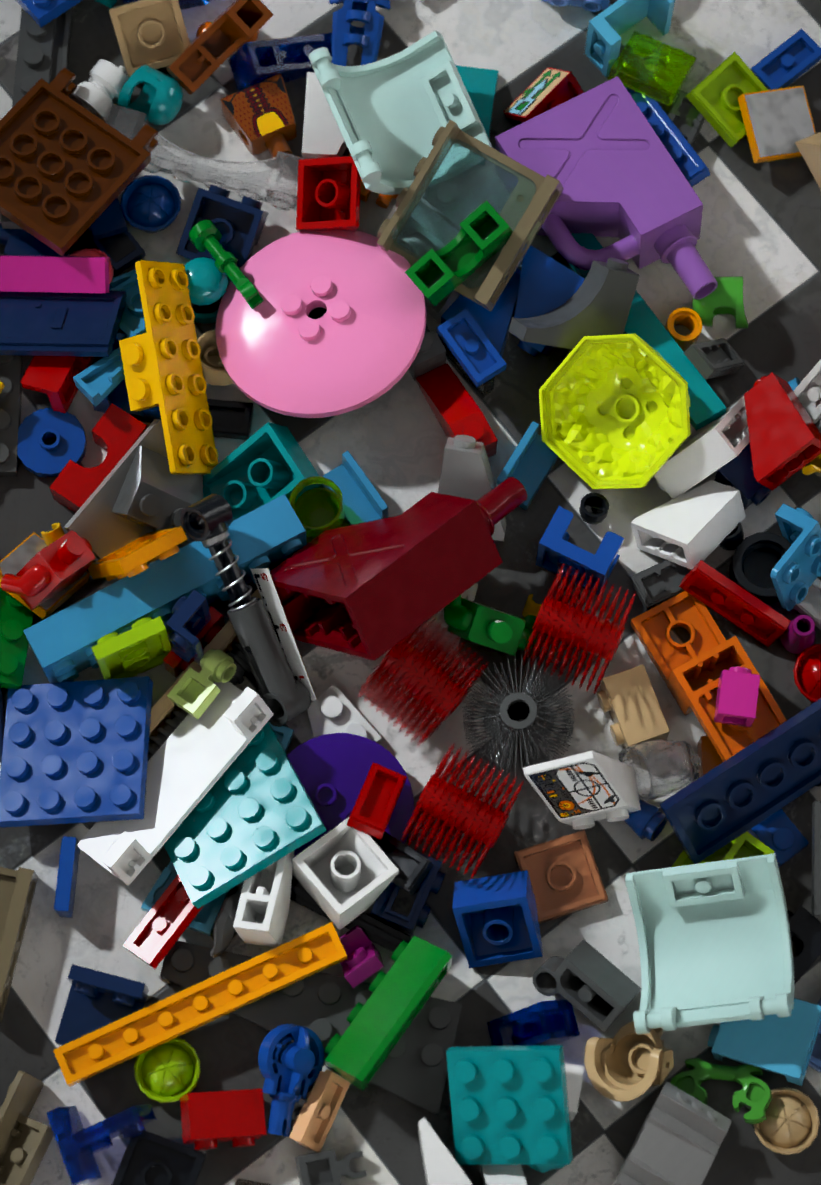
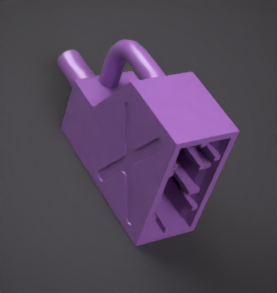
(613, 183)

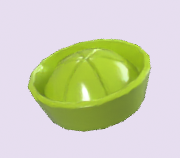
(168, 1071)

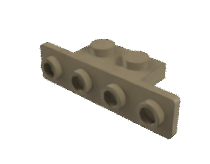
(21, 1138)

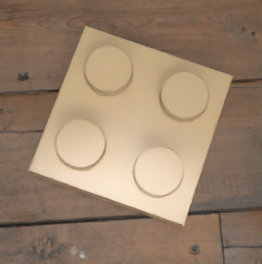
(149, 33)

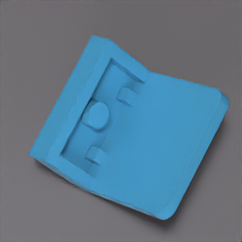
(802, 560)

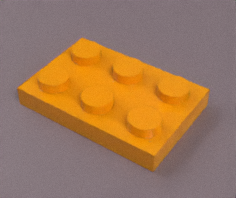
(132, 557)

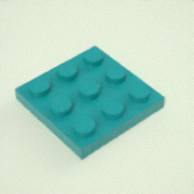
(509, 1105)

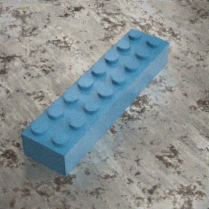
(66, 638)

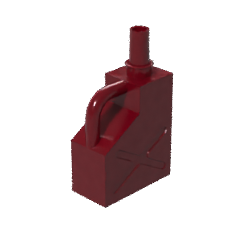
(386, 577)

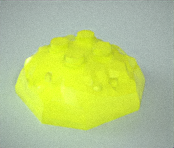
(614, 411)

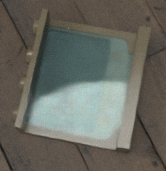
(454, 184)

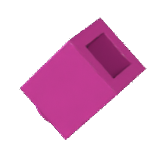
(737, 697)

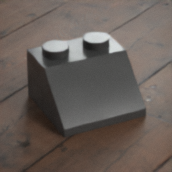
(154, 495)

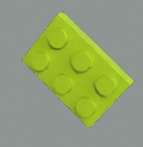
(133, 650)

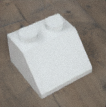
(344, 873)

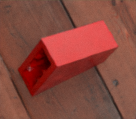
(779, 431)

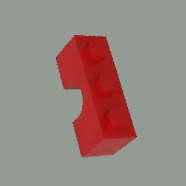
(114, 433)

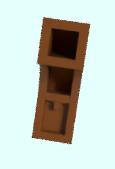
(218, 43)

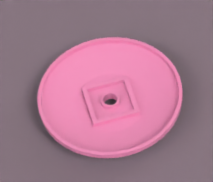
(328, 362)

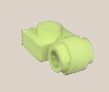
(197, 690)

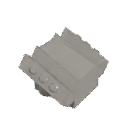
(674, 1142)

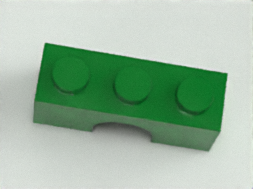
(477, 241)

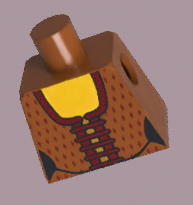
(262, 116)

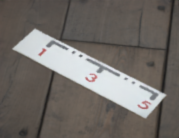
(281, 626)

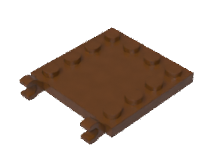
(63, 163)

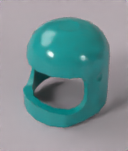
(159, 98)
(205, 285)

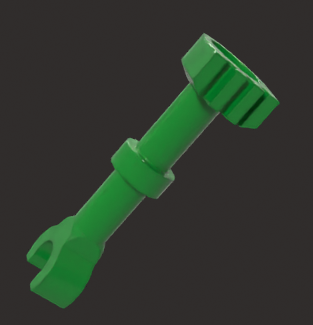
(205, 236)

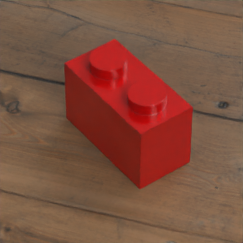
(223, 1118)

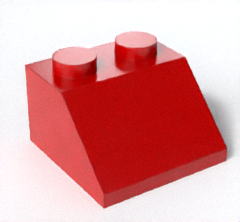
(328, 194)

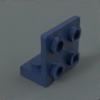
(97, 1001)

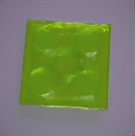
(652, 68)

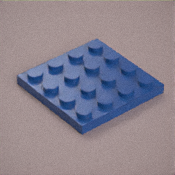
(75, 752)

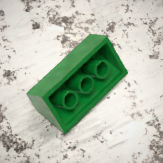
(388, 1012)

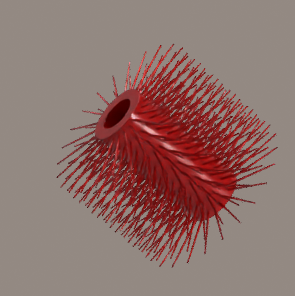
(578, 628)
(423, 679)
(461, 810)

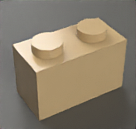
(632, 707)

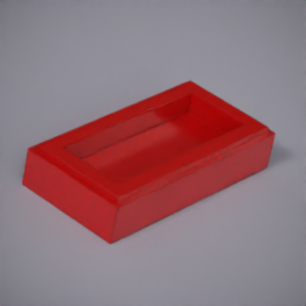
(376, 801)

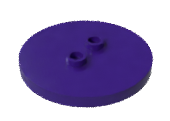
(333, 776)

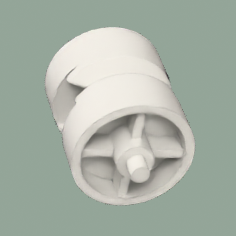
(102, 89)

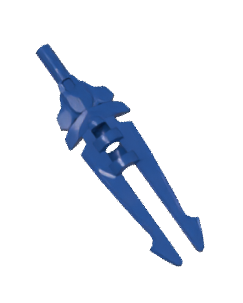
(367, 36)

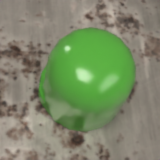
(723, 300)

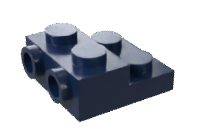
(236, 221)

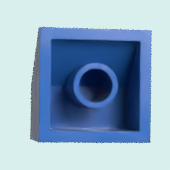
(497, 919)

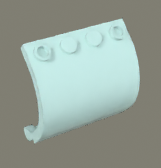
(395, 109)
(712, 943)

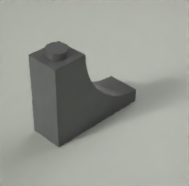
(595, 308)

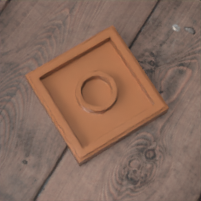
(562, 876)

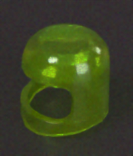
(318, 507)

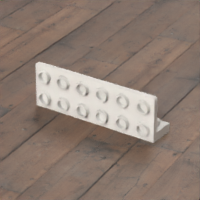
(179, 779)

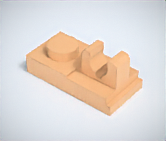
(319, 1111)

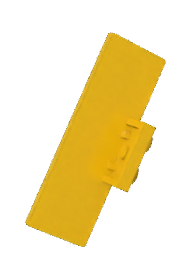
(167, 369)

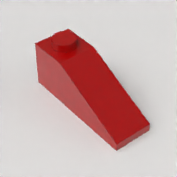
(455, 407)

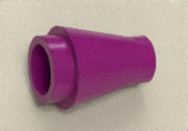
(798, 641)

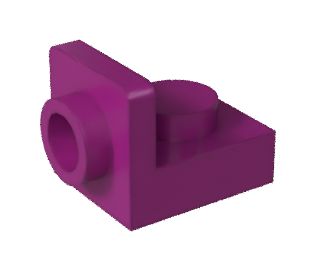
(362, 956)

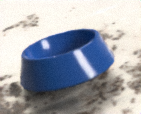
(150, 203)

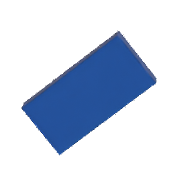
(67, 877)

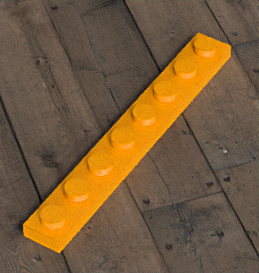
(200, 1004)

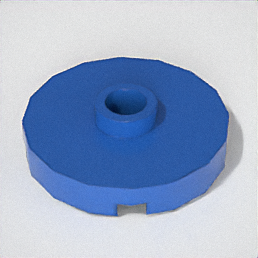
(50, 459)

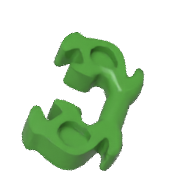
(754, 1094)

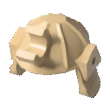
(628, 1063)

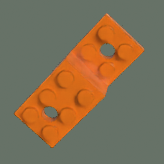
(695, 668)

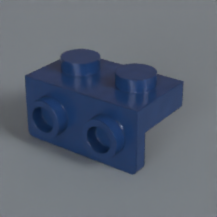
(187, 621)

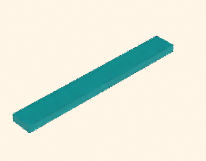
(704, 402)

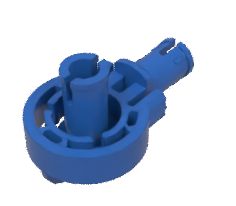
(288, 1071)

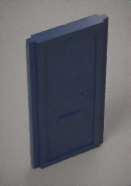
(60, 323)

